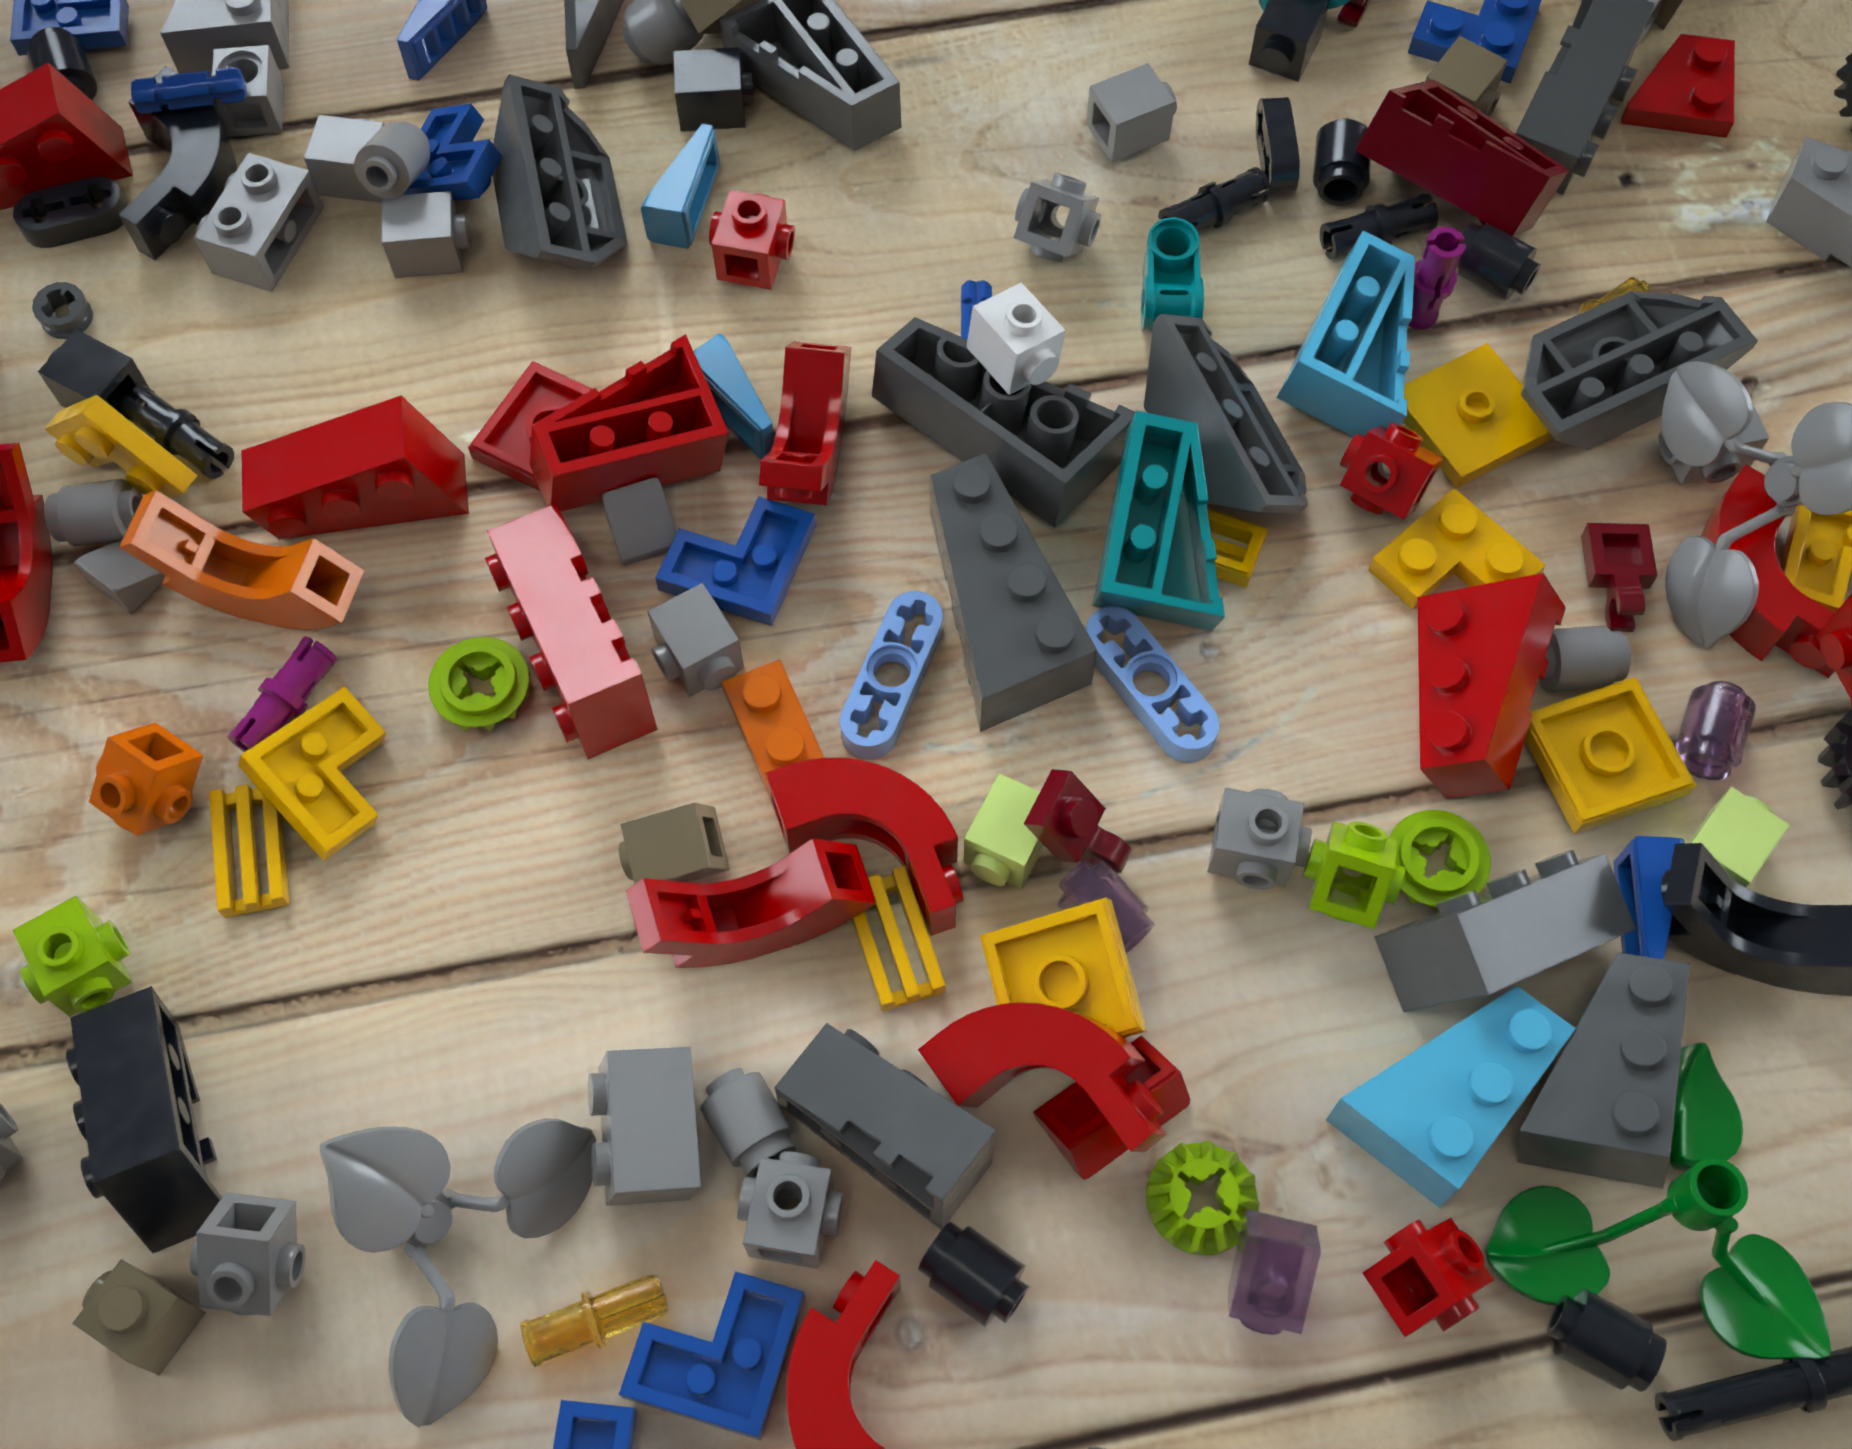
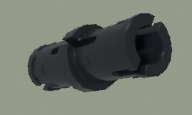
(1220, 202)
(1380, 221)
(177, 432)

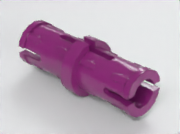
(1435, 275)
(284, 694)

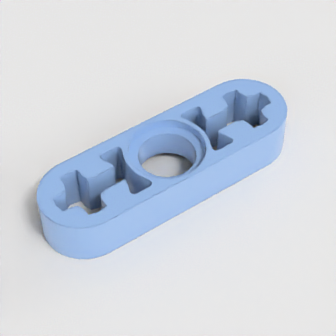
(1149, 655)
(897, 700)

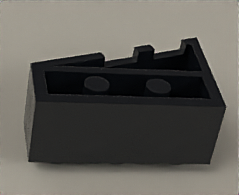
(141, 1119)

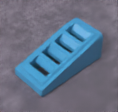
(680, 196)
(735, 395)

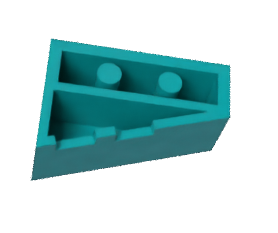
(1158, 530)

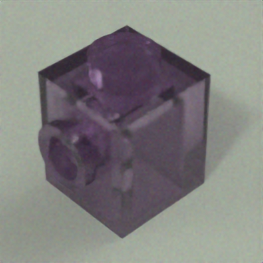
(1273, 1273)

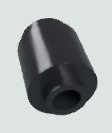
(65, 54)
(1338, 169)
(1497, 261)
(974, 1274)
(1606, 1341)

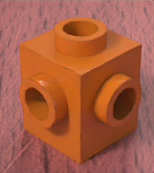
(145, 778)

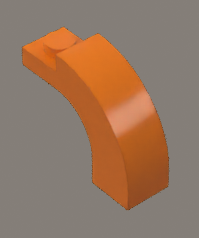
(253, 581)

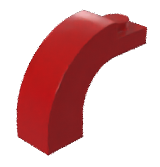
(810, 424)
(24, 560)
(1781, 611)
(876, 805)
(752, 914)
(1005, 1040)
(825, 1361)

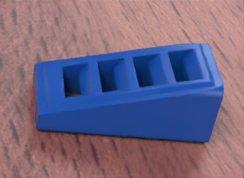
(434, 30)
(1639, 877)

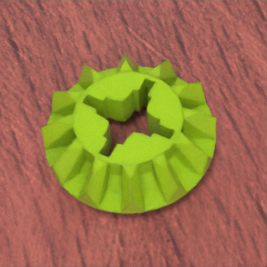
(481, 659)
(1466, 857)
(1168, 1198)

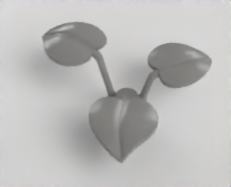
(1702, 413)
(392, 1192)

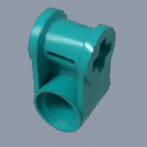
(1170, 282)

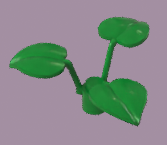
(1759, 1293)

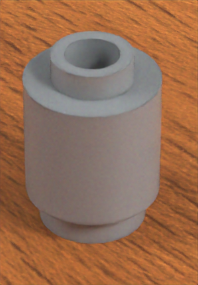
(392, 159)
(91, 512)
(1586, 658)
(746, 1119)

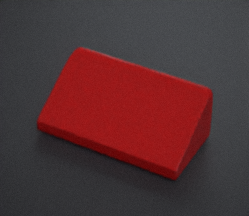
(1085, 1133)

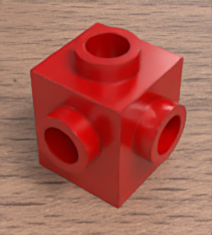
(750, 239)
(1409, 467)
(1429, 1276)

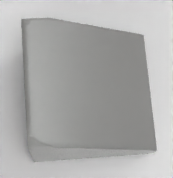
(639, 520)
(120, 575)

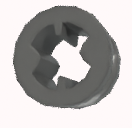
(57, 295)

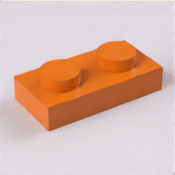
(771, 718)

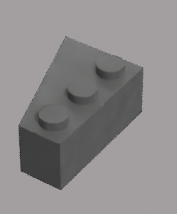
(1582, 81)

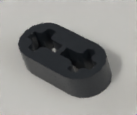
(1277, 144)
(70, 212)

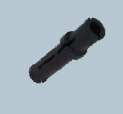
(1756, 1394)

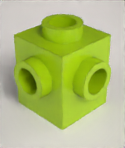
(1354, 873)
(72, 957)

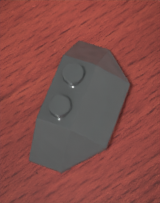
(553, 180)
(1616, 361)
(1240, 442)

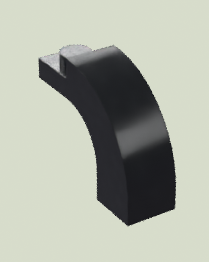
(189, 182)
(1755, 934)

